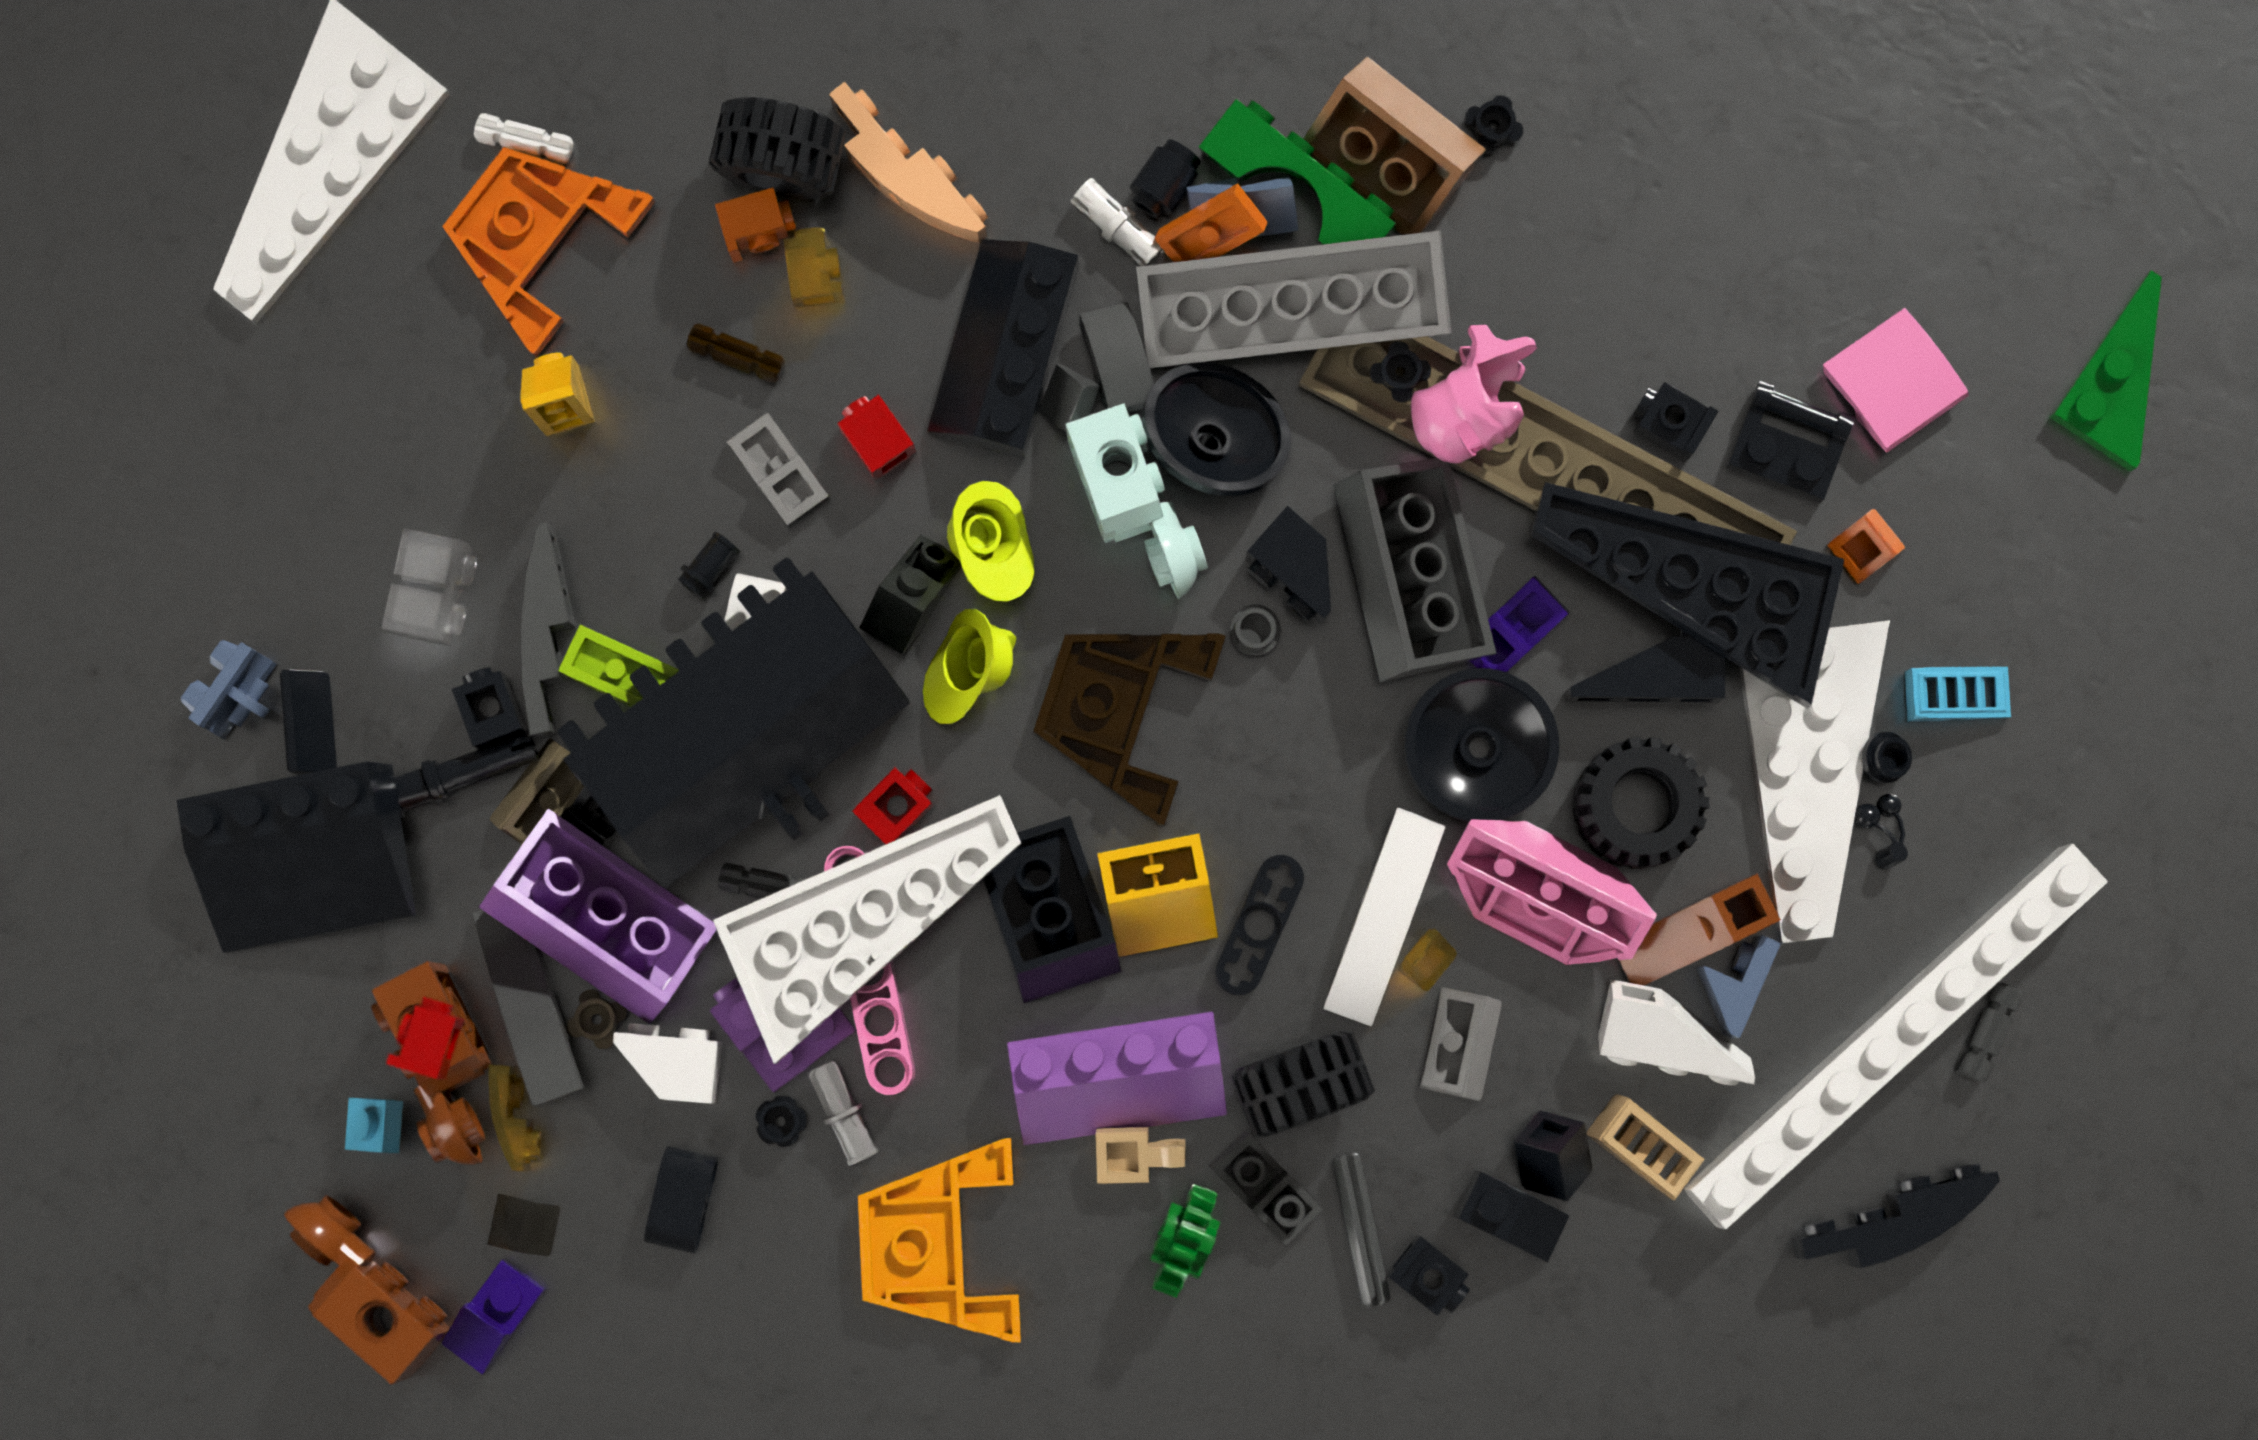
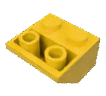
(1158, 895)

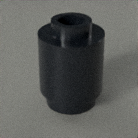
(1164, 178)

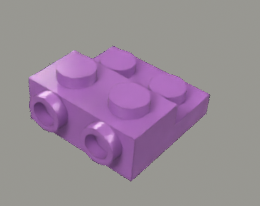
(740, 1025)

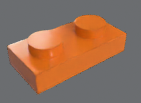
(1212, 227)

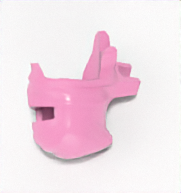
(1464, 409)

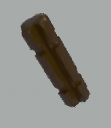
(735, 352)

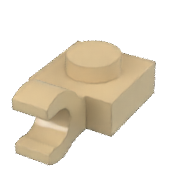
(1127, 1154)

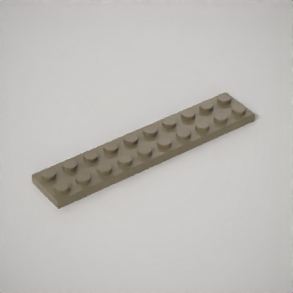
(1546, 447)

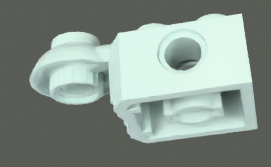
(1131, 502)

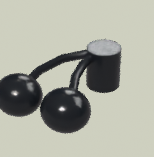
(1868, 816)

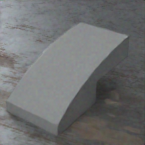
(777, 468)

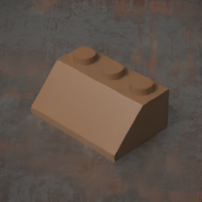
(1393, 145)

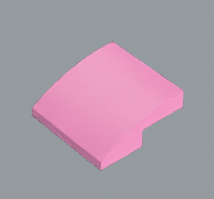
(1895, 380)

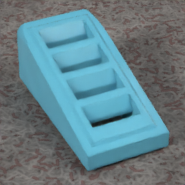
(1917, 694)

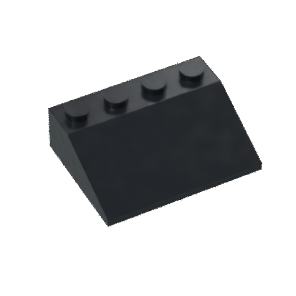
(299, 855)

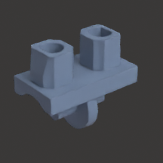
(234, 690)

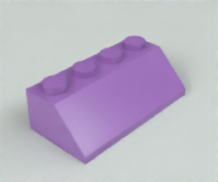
(599, 916)
(1117, 1078)

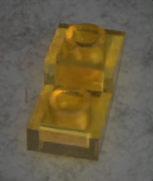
(515, 1135)

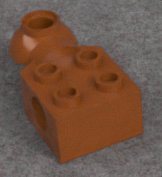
(450, 1125)
(359, 1289)

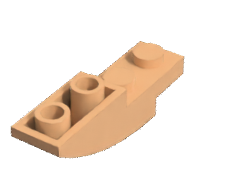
(915, 184)

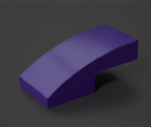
(1522, 624)

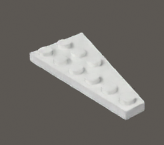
(1812, 776)
(833, 932)

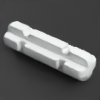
(523, 138)

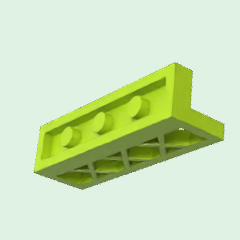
(607, 665)

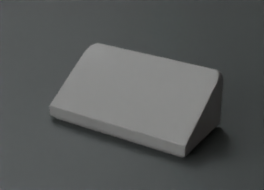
(1461, 1044)

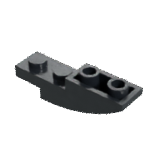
(1916, 1217)

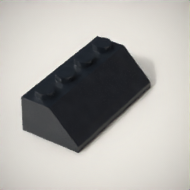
(1004, 345)

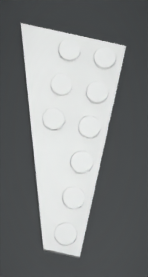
(338, 136)

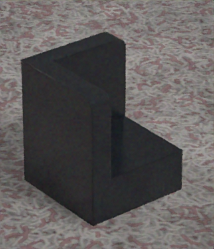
(1553, 1155)

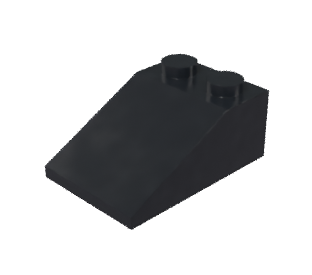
(1051, 913)

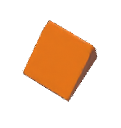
(1866, 546)

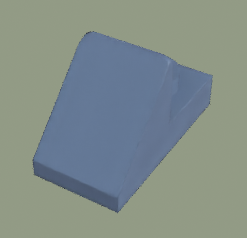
(1735, 998)

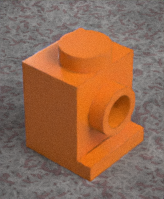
(754, 222)

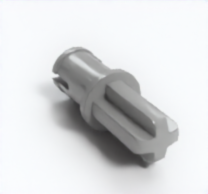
(842, 1113)

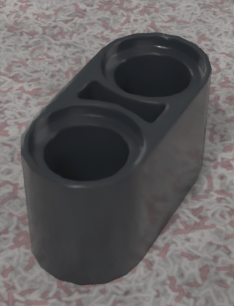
(681, 1199)

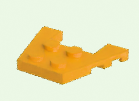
(915, 1244)

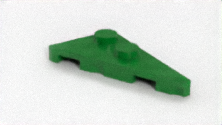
(2112, 389)

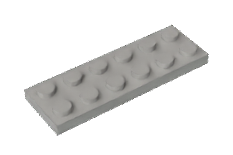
(1294, 299)

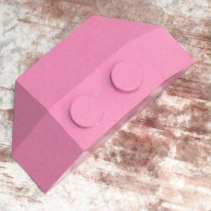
(1548, 893)

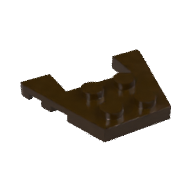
(1101, 699)

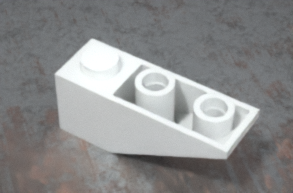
(1657, 1030)

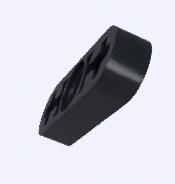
(1286, 895)

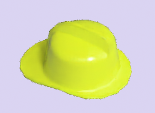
(991, 541)
(968, 663)

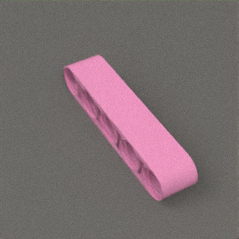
(881, 994)

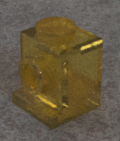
(812, 268)

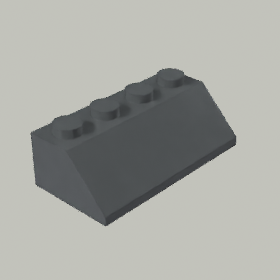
(1413, 568)

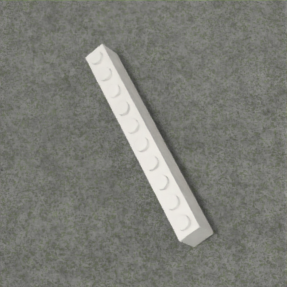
(1894, 1035)

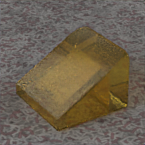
(1427, 959)

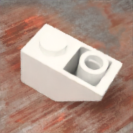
(671, 1066)

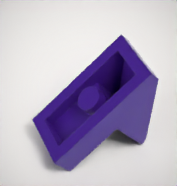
(492, 1316)

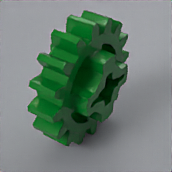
(1184, 1240)

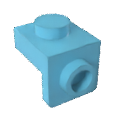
(373, 1125)

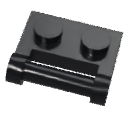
(1786, 458)

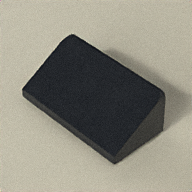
(307, 721)

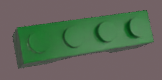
(1249, 146)

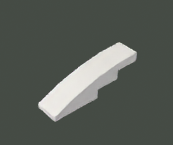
(1384, 916)

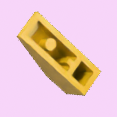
(555, 394)

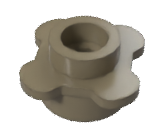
(582, 1022)

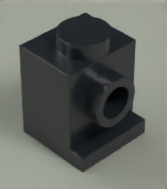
(1676, 439)
(472, 695)
(1415, 1262)

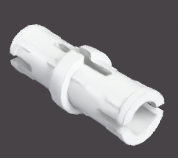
(1117, 223)

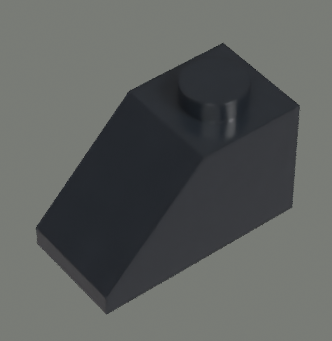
(1511, 1215)

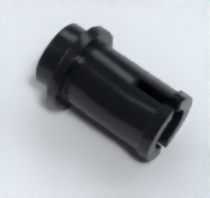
(708, 565)

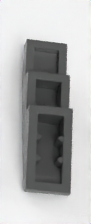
(544, 613)
(529, 1011)

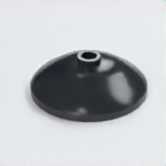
(1225, 413)
(1505, 716)

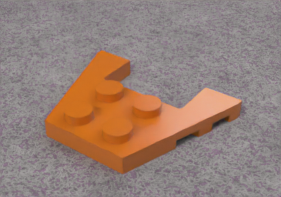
(518, 219)

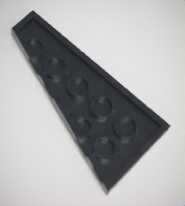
(1728, 589)

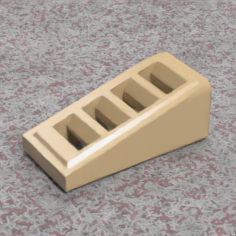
(1609, 1123)

